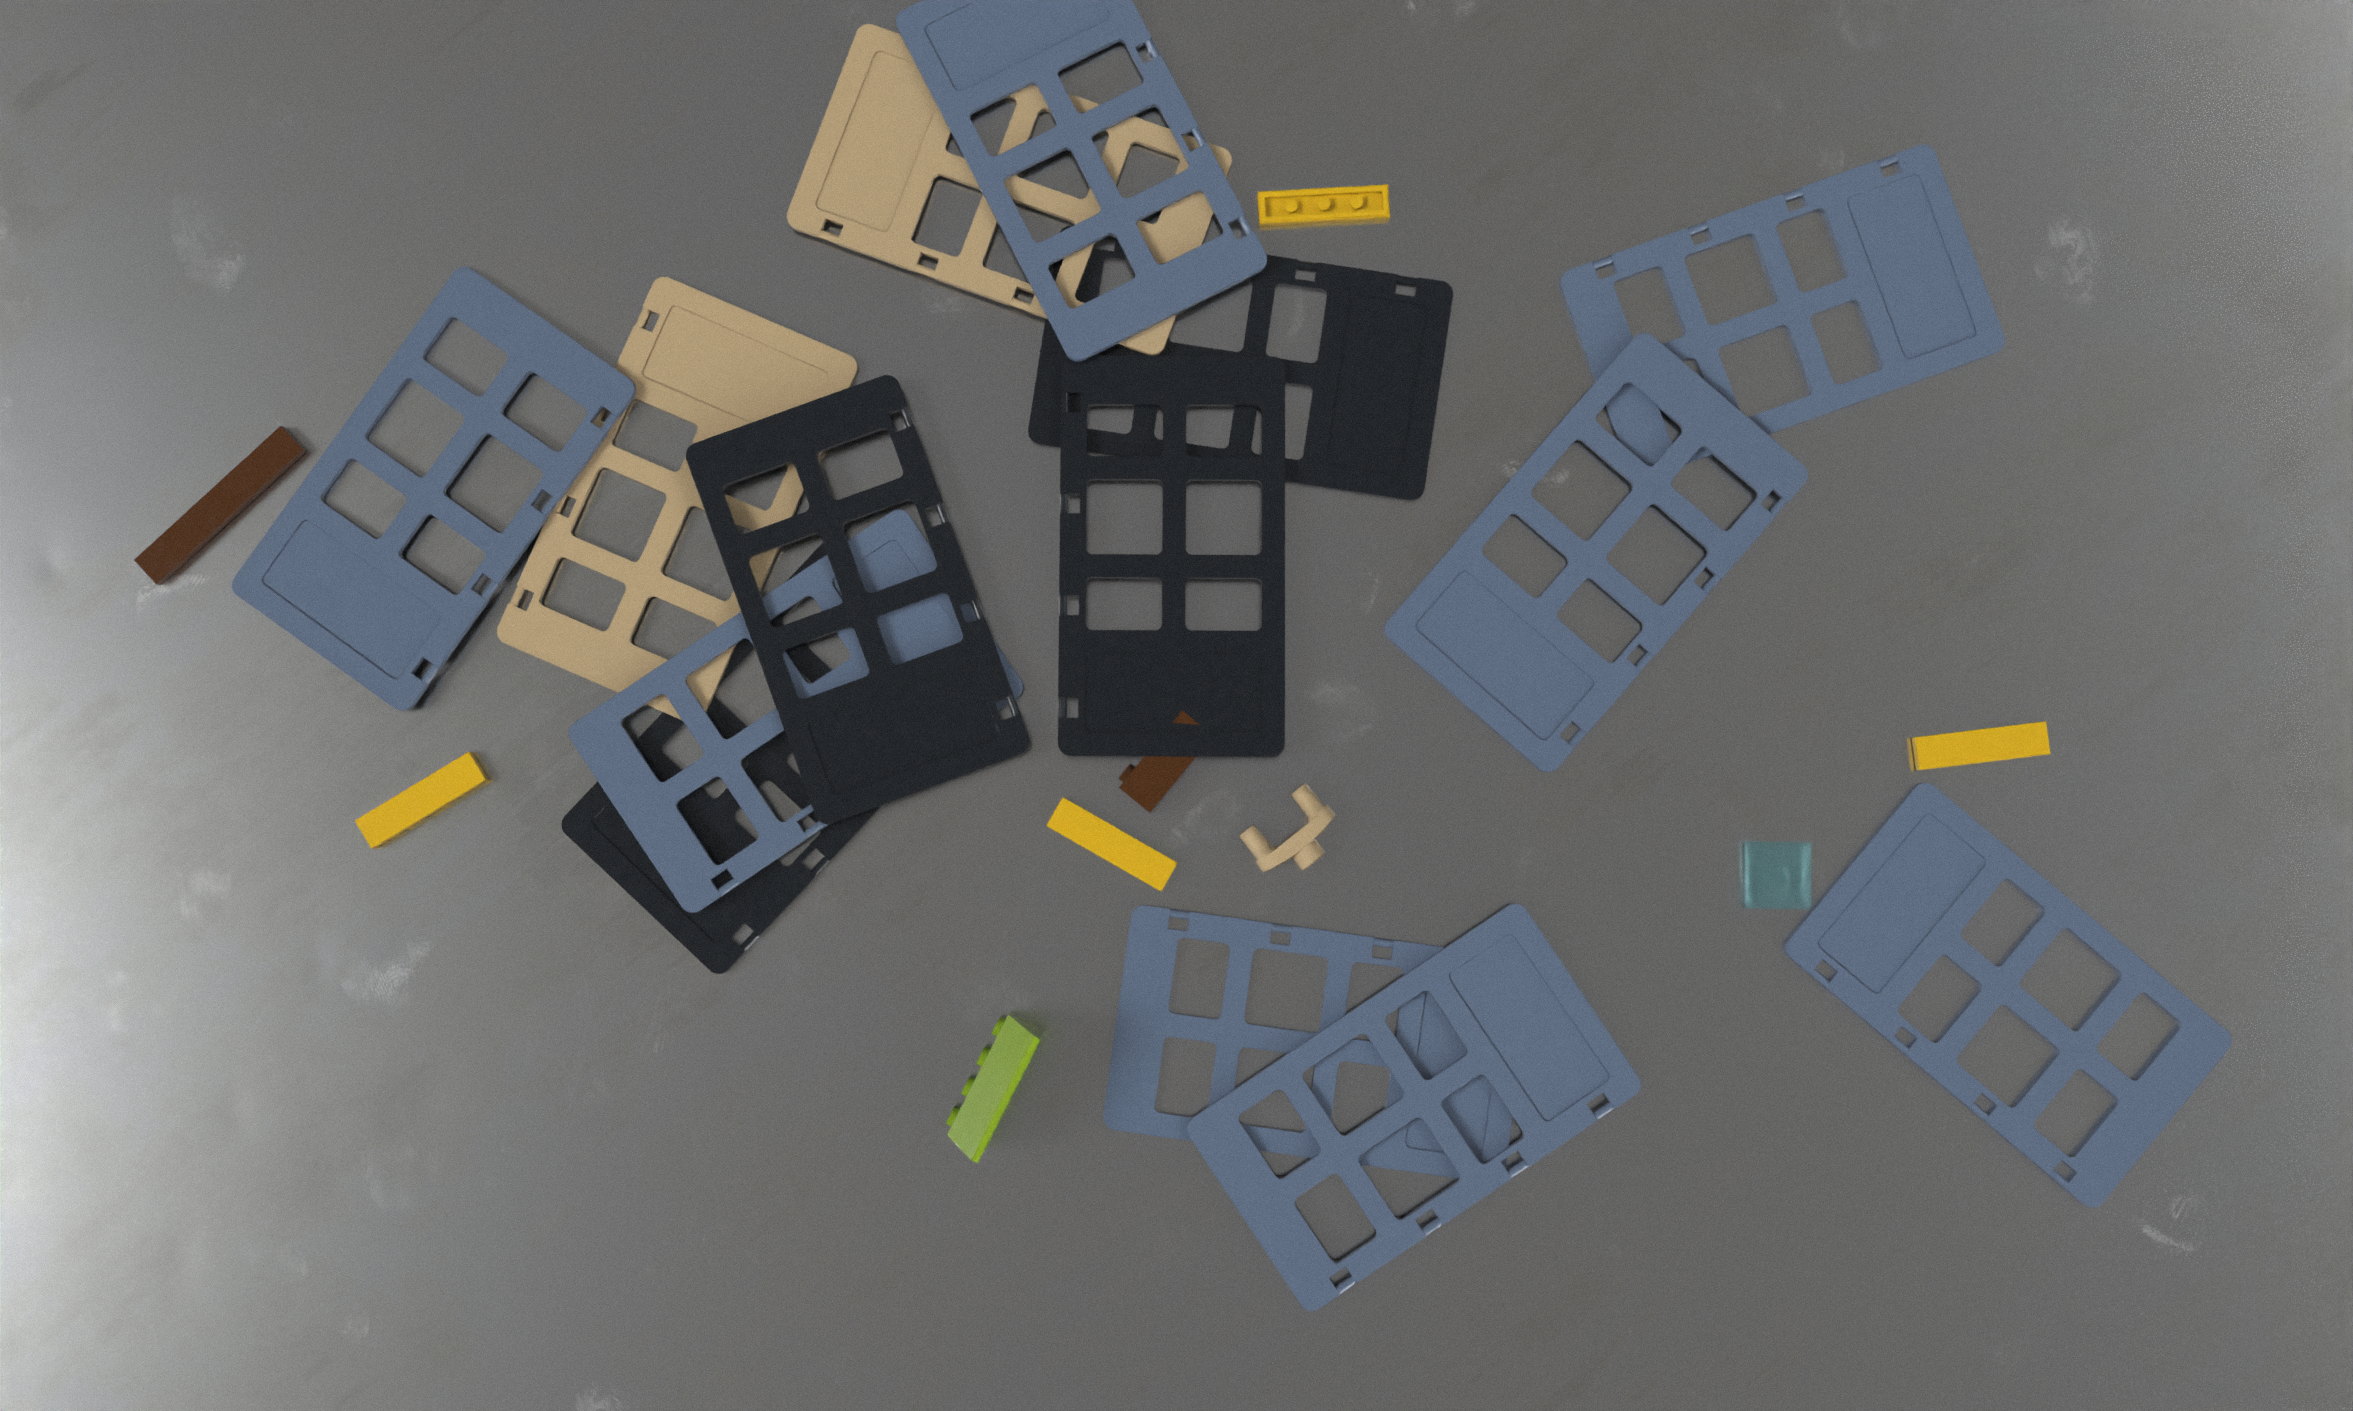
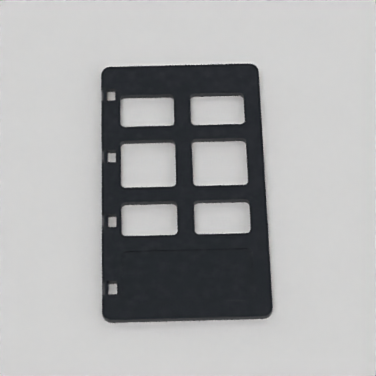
(1369, 385)
(1141, 680)
(901, 722)
(759, 900)

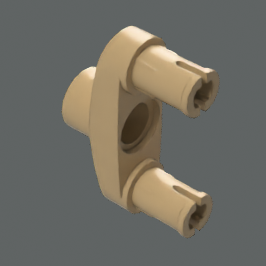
(1300, 846)

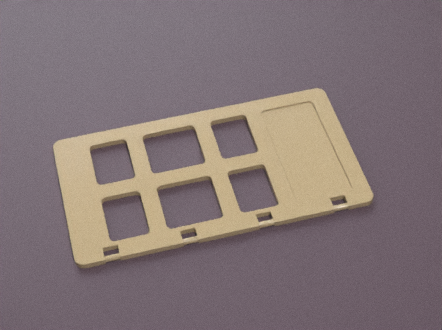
(888, 145)
(715, 372)

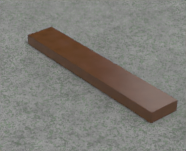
(220, 505)

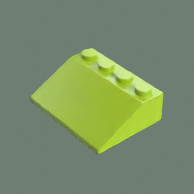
(994, 1085)

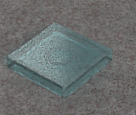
(1776, 875)

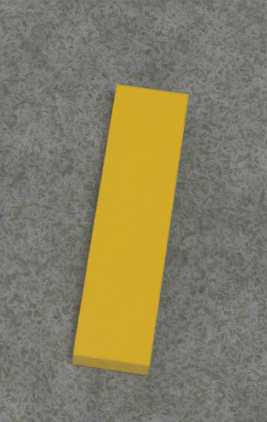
(1323, 205)
(1981, 745)
(421, 800)
(1111, 844)

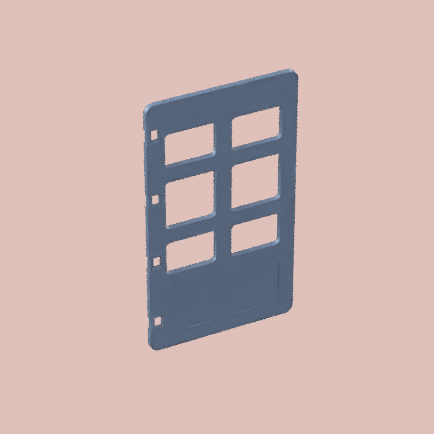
(993, 48)
(1902, 267)
(885, 556)
(357, 593)
(1509, 650)
(1907, 907)
(1421, 1030)
(1521, 1030)

